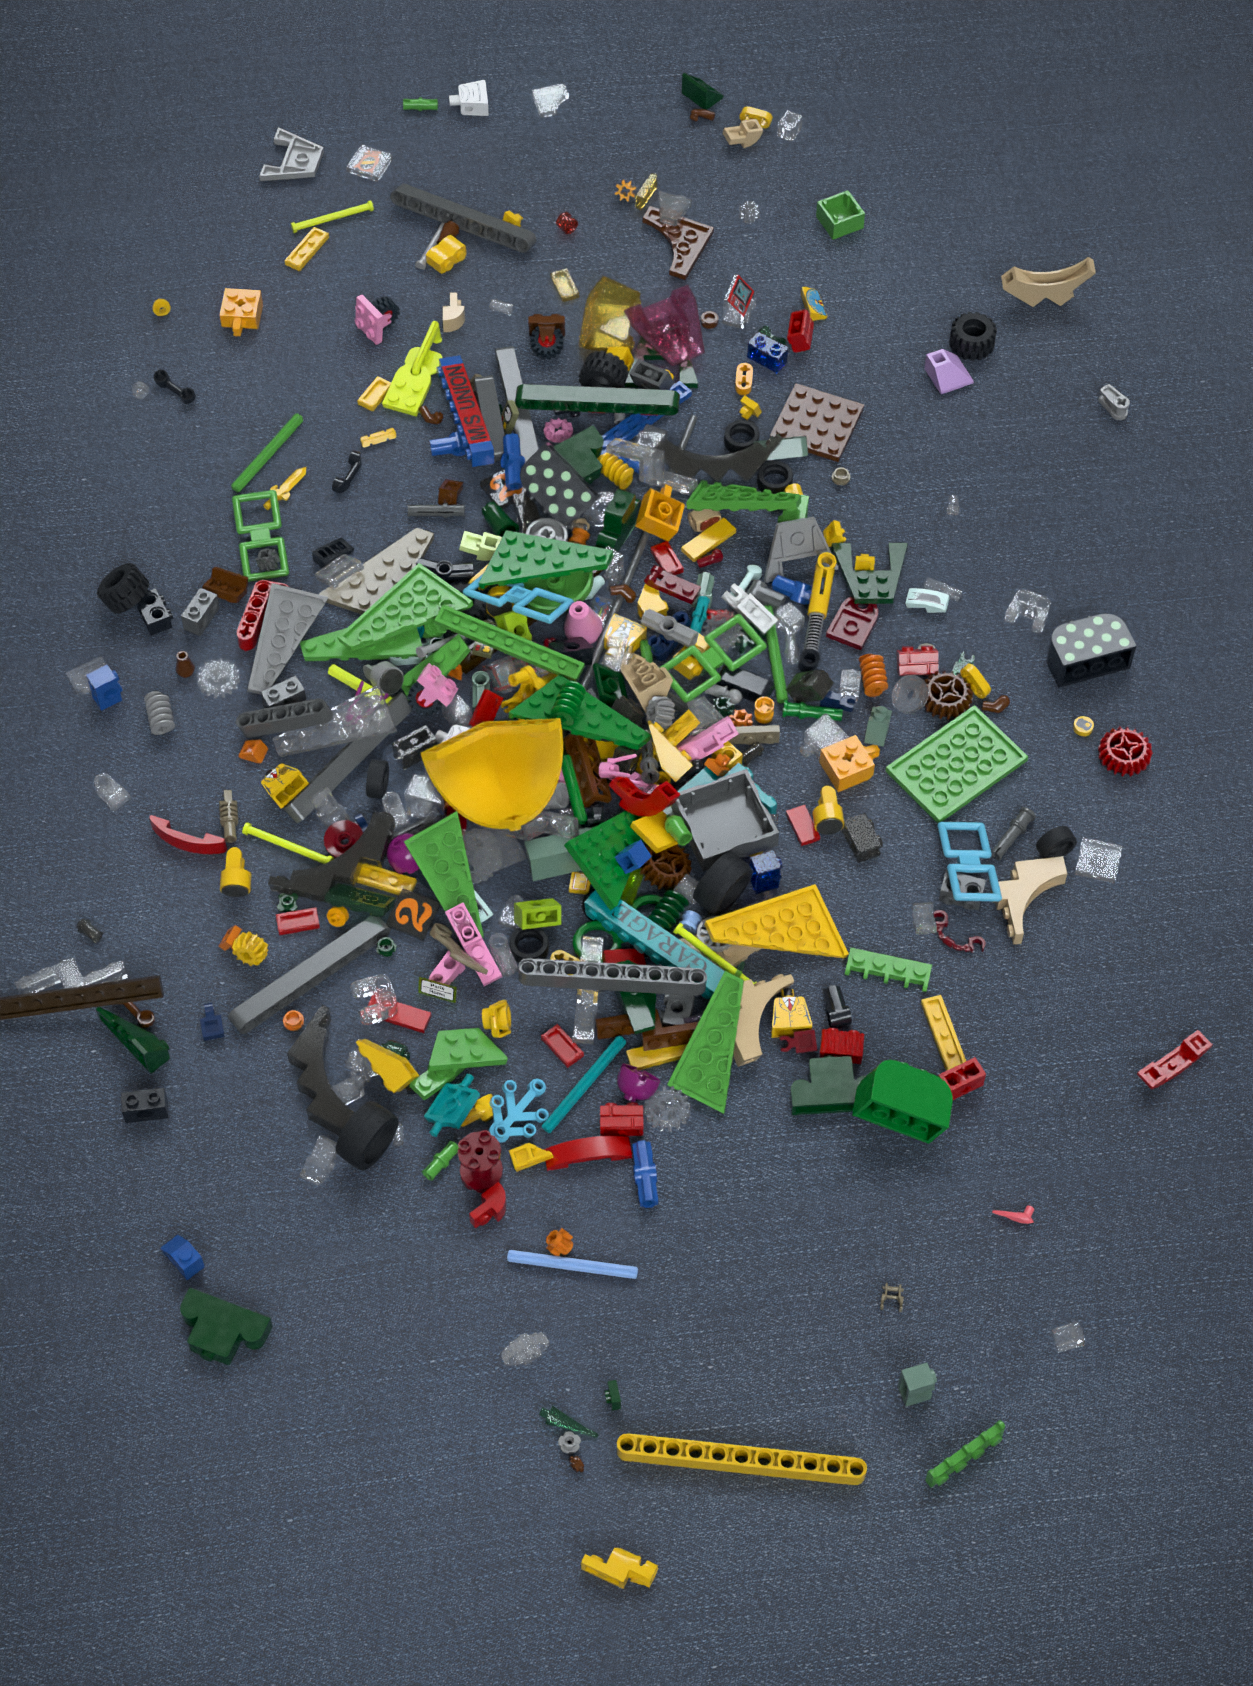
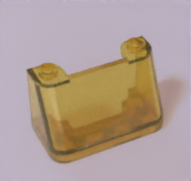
(604, 316)

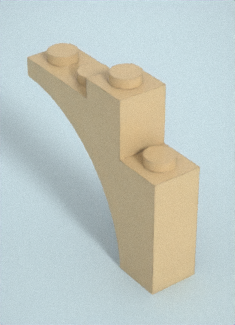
(1054, 285)
(1027, 881)
(753, 1002)

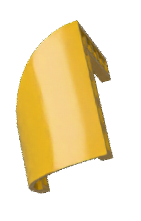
(499, 770)

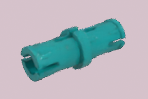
(699, 614)

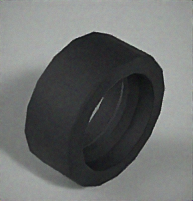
(740, 426)
(778, 468)
(377, 779)
(1056, 842)
(537, 933)

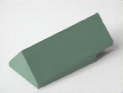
(549, 856)

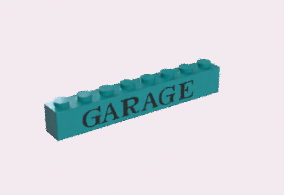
(651, 939)

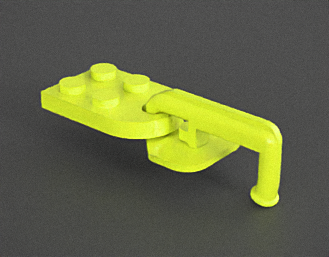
(414, 378)

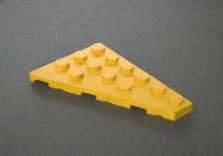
(784, 923)

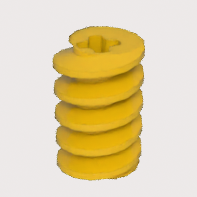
(616, 470)

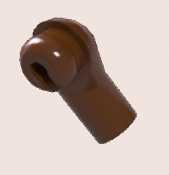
(696, 113)
(996, 706)

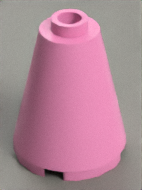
(582, 622)

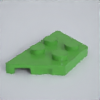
(464, 1050)

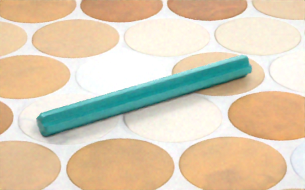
(582, 1086)

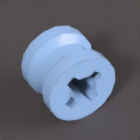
(691, 921)

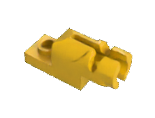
(620, 1568)

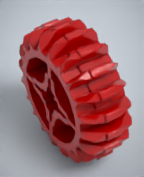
(1120, 756)

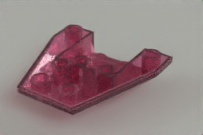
(670, 326)

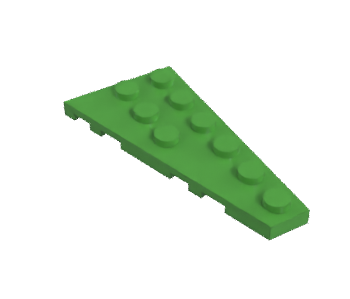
(739, 497)
(444, 864)

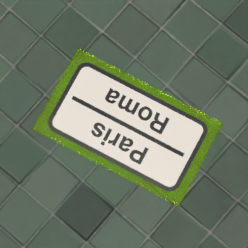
(437, 990)

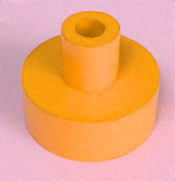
(337, 916)

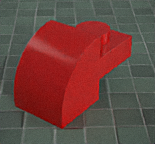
(492, 1205)

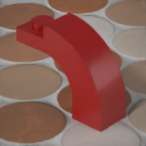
(644, 803)

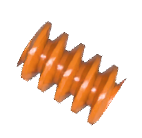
(873, 674)

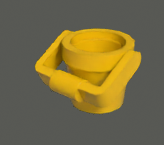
(497, 1018)

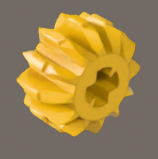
(250, 948)

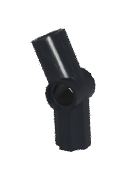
(448, 571)

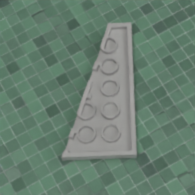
(284, 625)

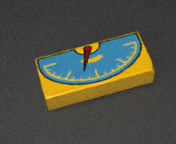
(813, 303)

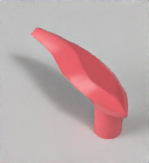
(1019, 1217)

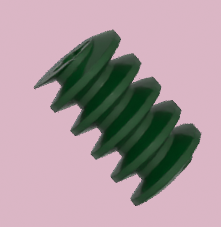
(668, 909)

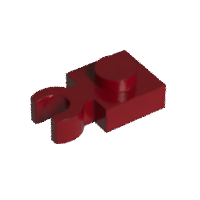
(803, 1041)

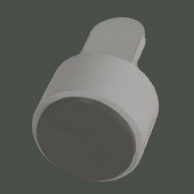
(385, 675)

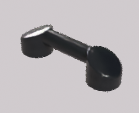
(163, 381)
(341, 485)

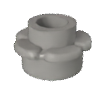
(569, 1448)

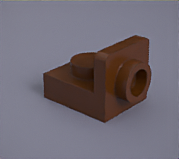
(449, 492)

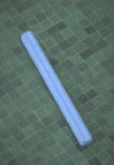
(572, 1264)

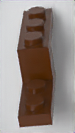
(651, 1040)

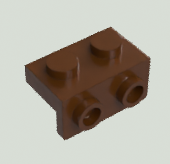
(227, 585)

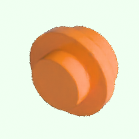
(293, 1020)

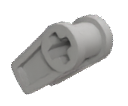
(1114, 402)

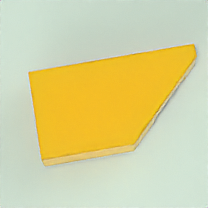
(528, 1155)

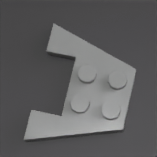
(299, 161)
(794, 541)

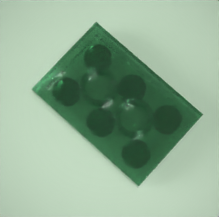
(359, 900)

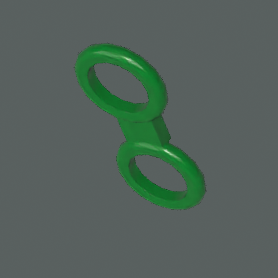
(596, 925)

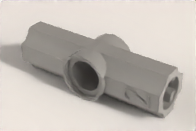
(679, 632)

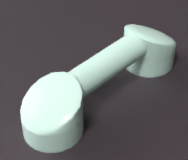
(753, 573)

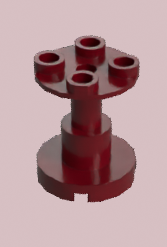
(480, 1161)

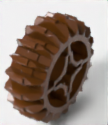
(948, 700)
(662, 870)

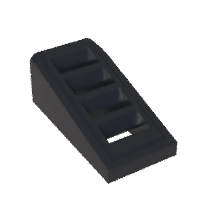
(318, 554)

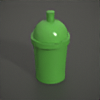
(677, 829)

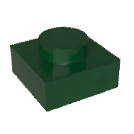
(612, 1395)

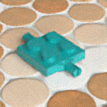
(452, 1105)

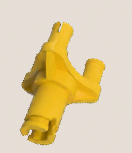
(529, 685)

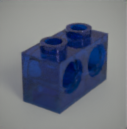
(767, 352)
(765, 872)

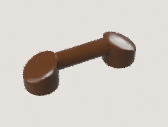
(145, 1018)

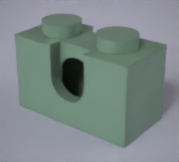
(878, 726)
(916, 1384)

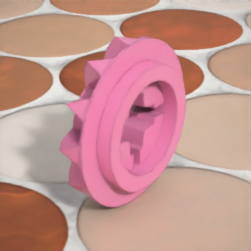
(560, 435)

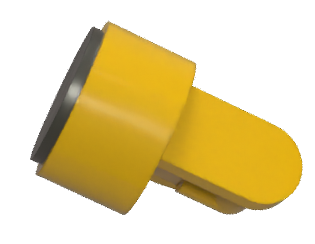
(497, 592)
(828, 816)
(234, 879)

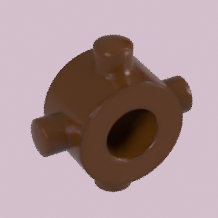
(576, 1464)

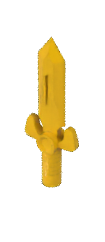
(286, 486)

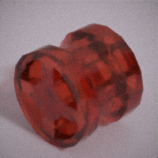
(567, 222)

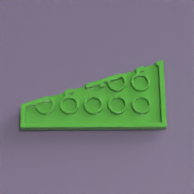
(328, 646)
(708, 1057)

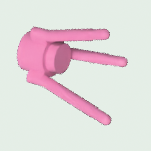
(611, 770)

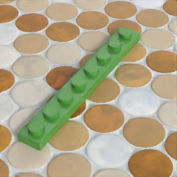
(509, 643)

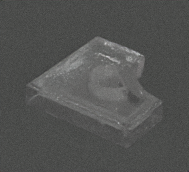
(549, 98)
(704, 712)

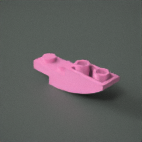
(709, 739)
(473, 942)

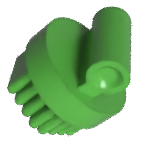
(433, 630)

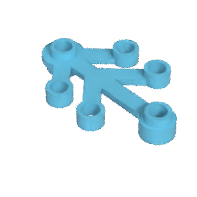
(516, 1113)

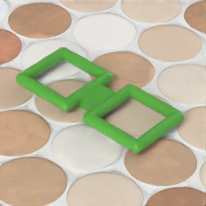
(260, 535)
(715, 657)

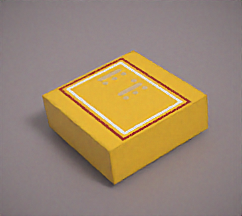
(579, 883)

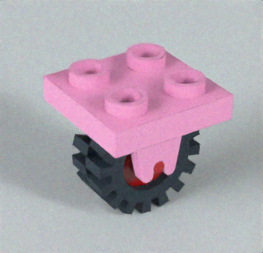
(375, 317)
(431, 691)

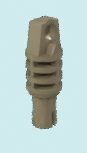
(228, 816)

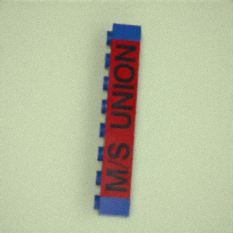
(465, 411)

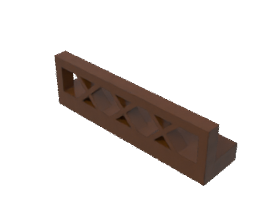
(583, 767)

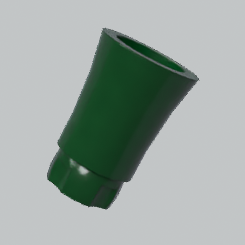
(498, 519)

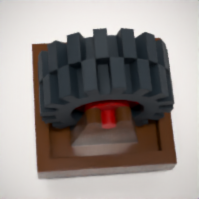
(546, 334)

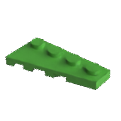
(445, 658)

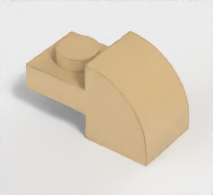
(746, 133)
(453, 315)

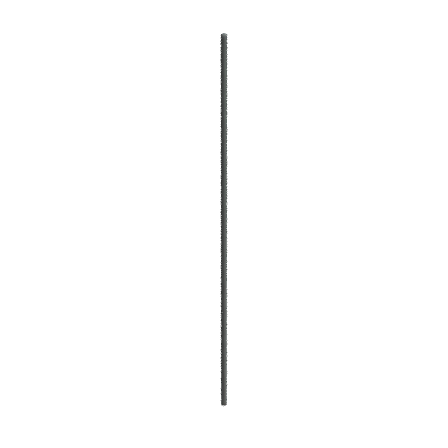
(629, 575)

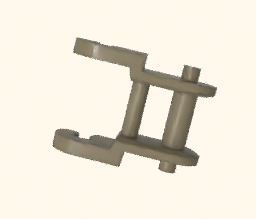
(896, 1289)

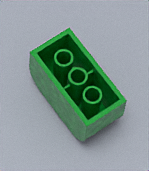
(904, 1100)

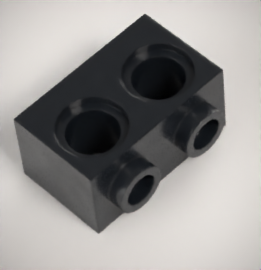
(154, 613)

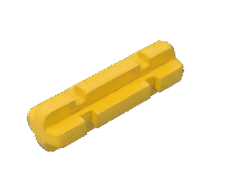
(378, 437)

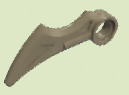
(443, 935)

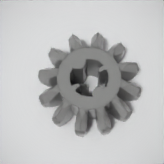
(660, 711)

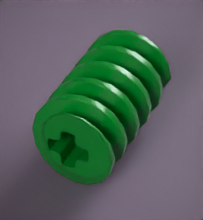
(568, 702)

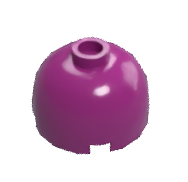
(399, 855)
(636, 1083)

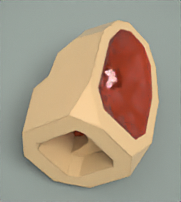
(703, 519)

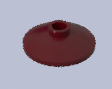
(337, 833)

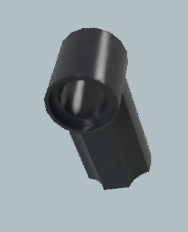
(837, 1012)

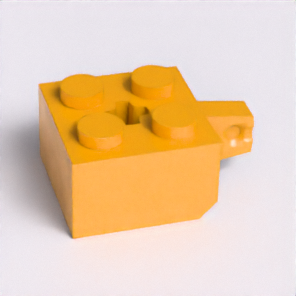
(241, 309)
(660, 513)
(848, 762)

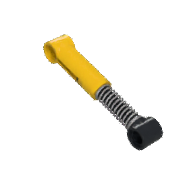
(817, 610)

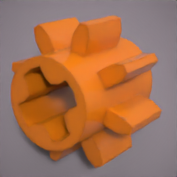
(741, 718)
(559, 1242)

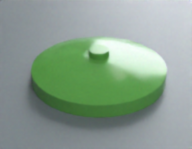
(574, 586)

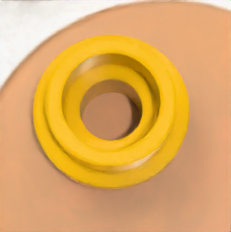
(159, 303)

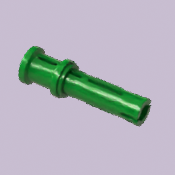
(802, 710)

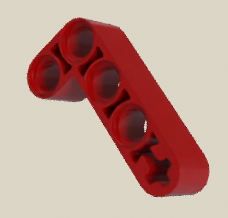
(254, 614)

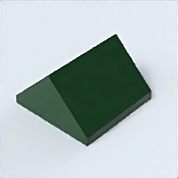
(699, 91)
(608, 684)

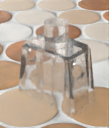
(820, 735)

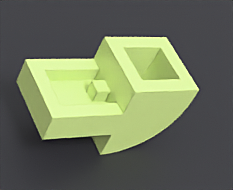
(482, 546)

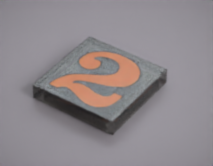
(497, 491)
(413, 914)

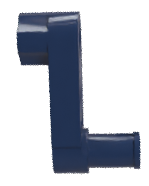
(658, 644)

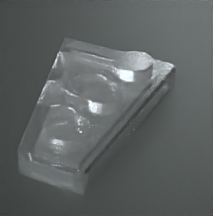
(672, 207)

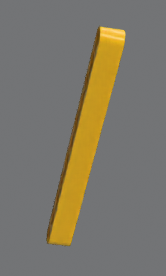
(752, 1455)

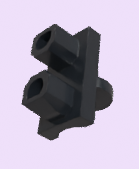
(597, 814)

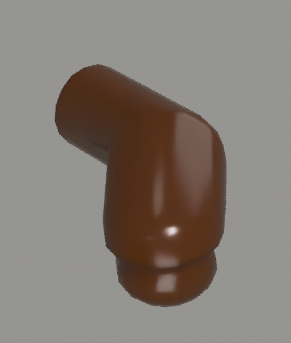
(435, 418)
(628, 593)

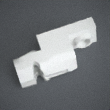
(750, 608)

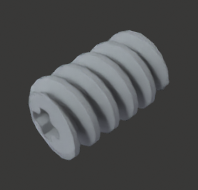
(159, 713)

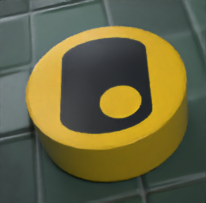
(1083, 726)

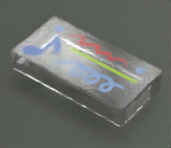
(602, 607)

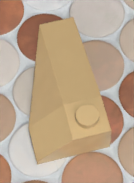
(646, 679)

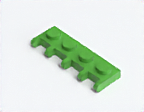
(888, 967)
(972, 1450)

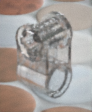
(111, 792)
(396, 810)

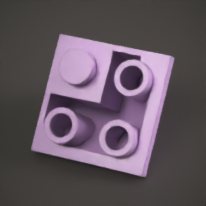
(946, 371)

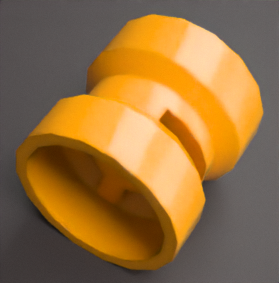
(764, 710)

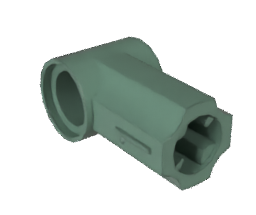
(706, 582)
(479, 676)

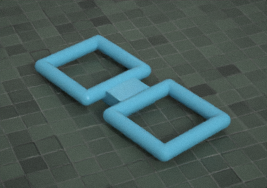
(521, 597)
(969, 861)

